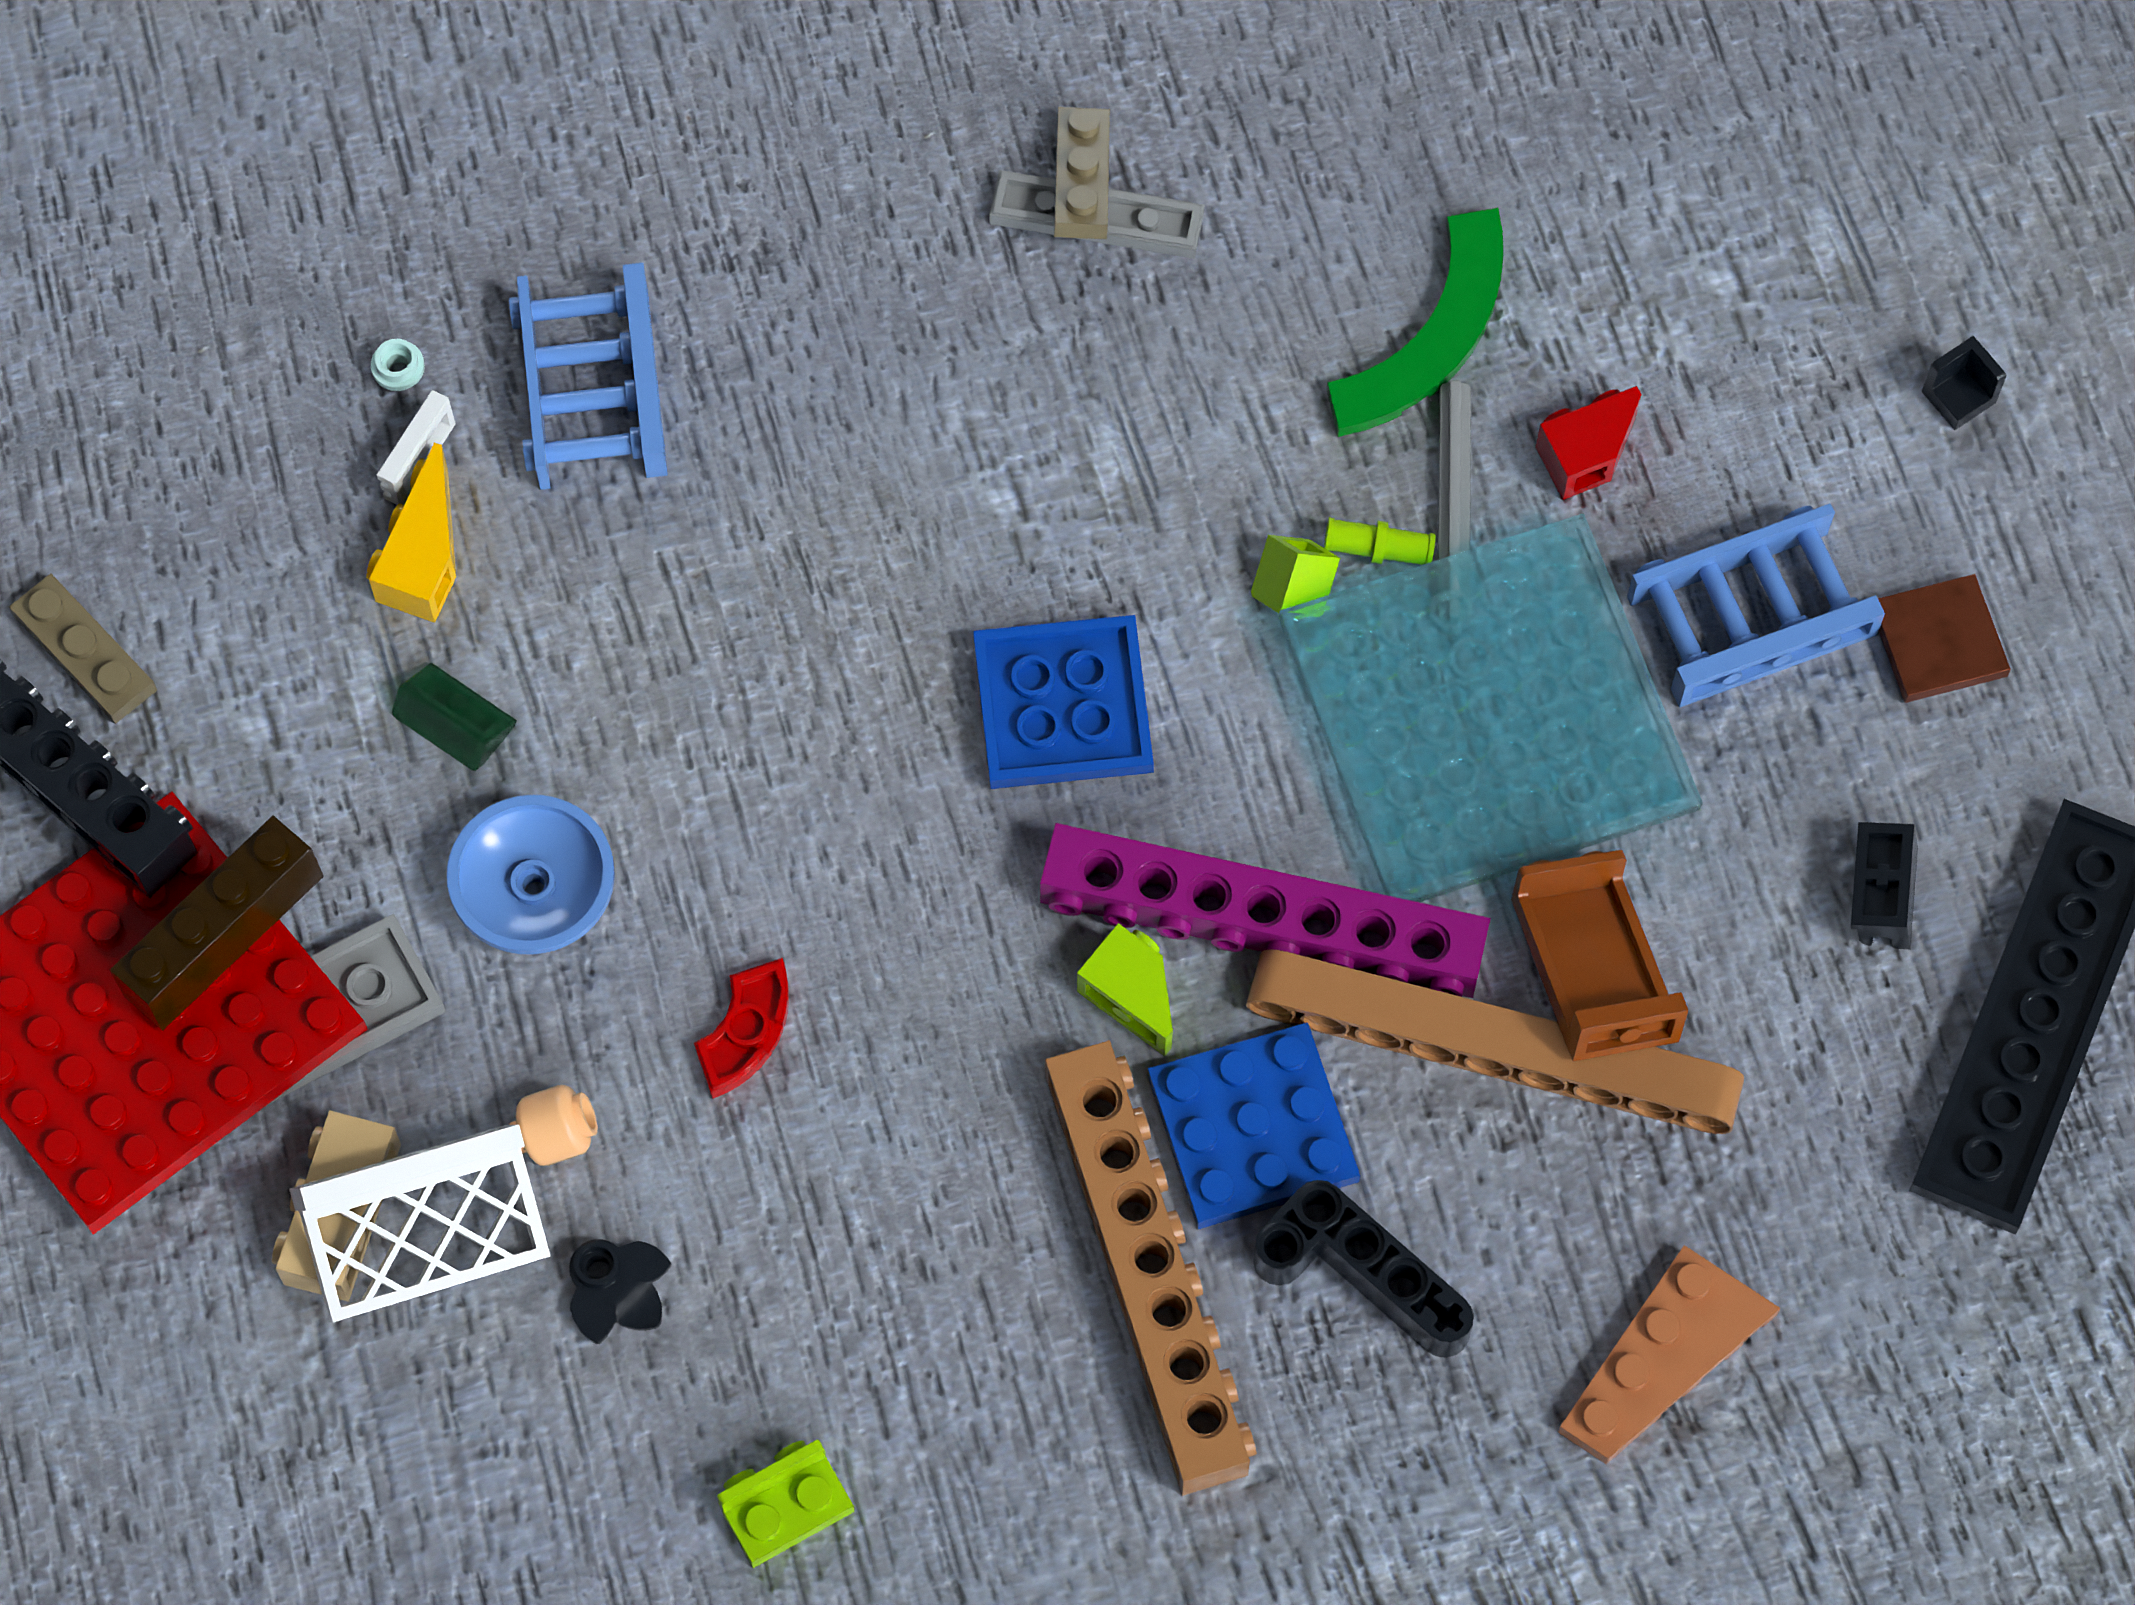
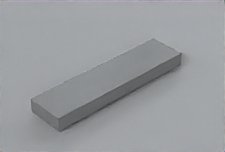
(1133, 218)

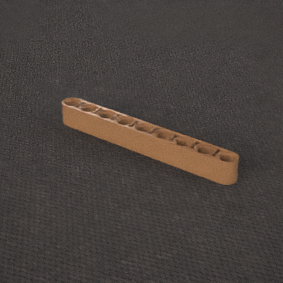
(1491, 1041)

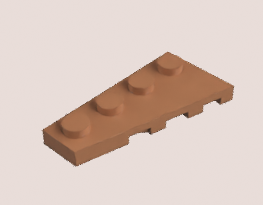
(1673, 1342)

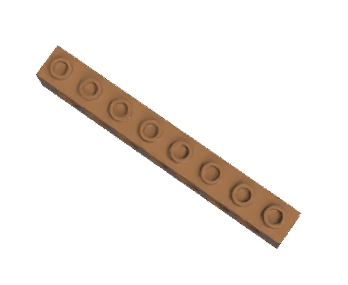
(1196, 1458)

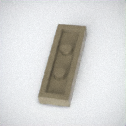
(1082, 173)
(83, 648)

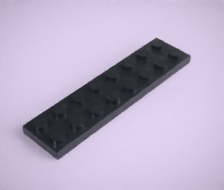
(2035, 1022)

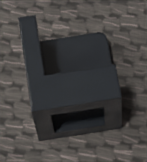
(1964, 382)

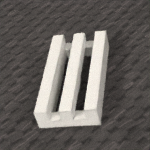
(428, 426)

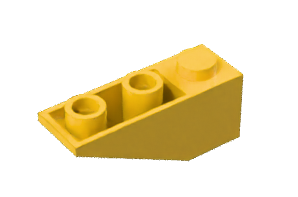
(419, 556)

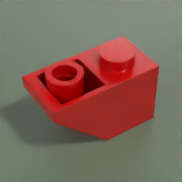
(1587, 443)

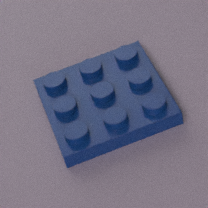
(1063, 702)
(1252, 1124)

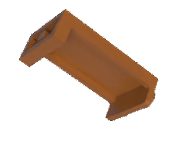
(1595, 956)

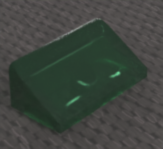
(451, 716)

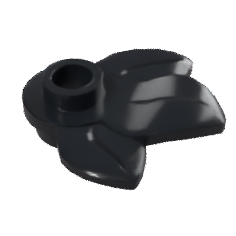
(622, 1293)

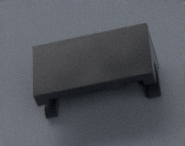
(1884, 882)

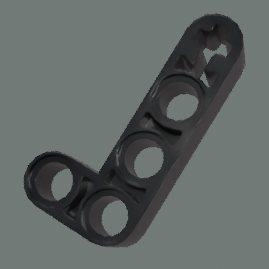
(1368, 1276)

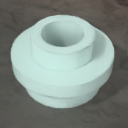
(394, 352)

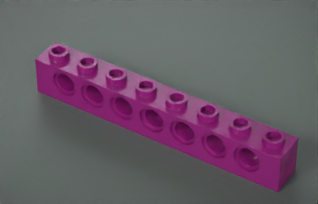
(1242, 888)

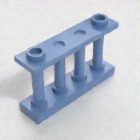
(637, 394)
(1750, 655)

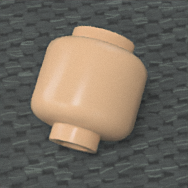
(555, 1124)

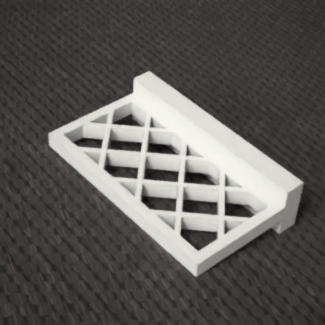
(405, 1174)

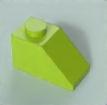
(1130, 985)

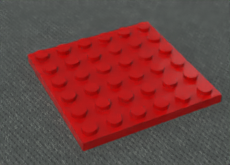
(101, 1088)

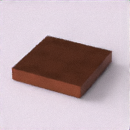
(1941, 639)

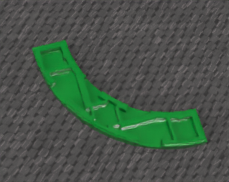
(1444, 340)

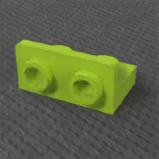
(783, 1501)

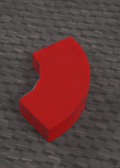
(749, 1029)

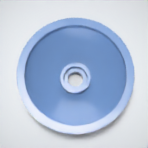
(522, 844)

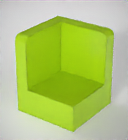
(1293, 572)

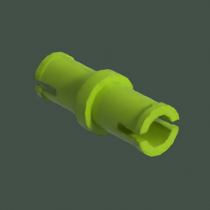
(1379, 542)

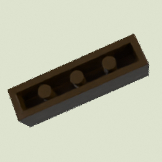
(217, 922)

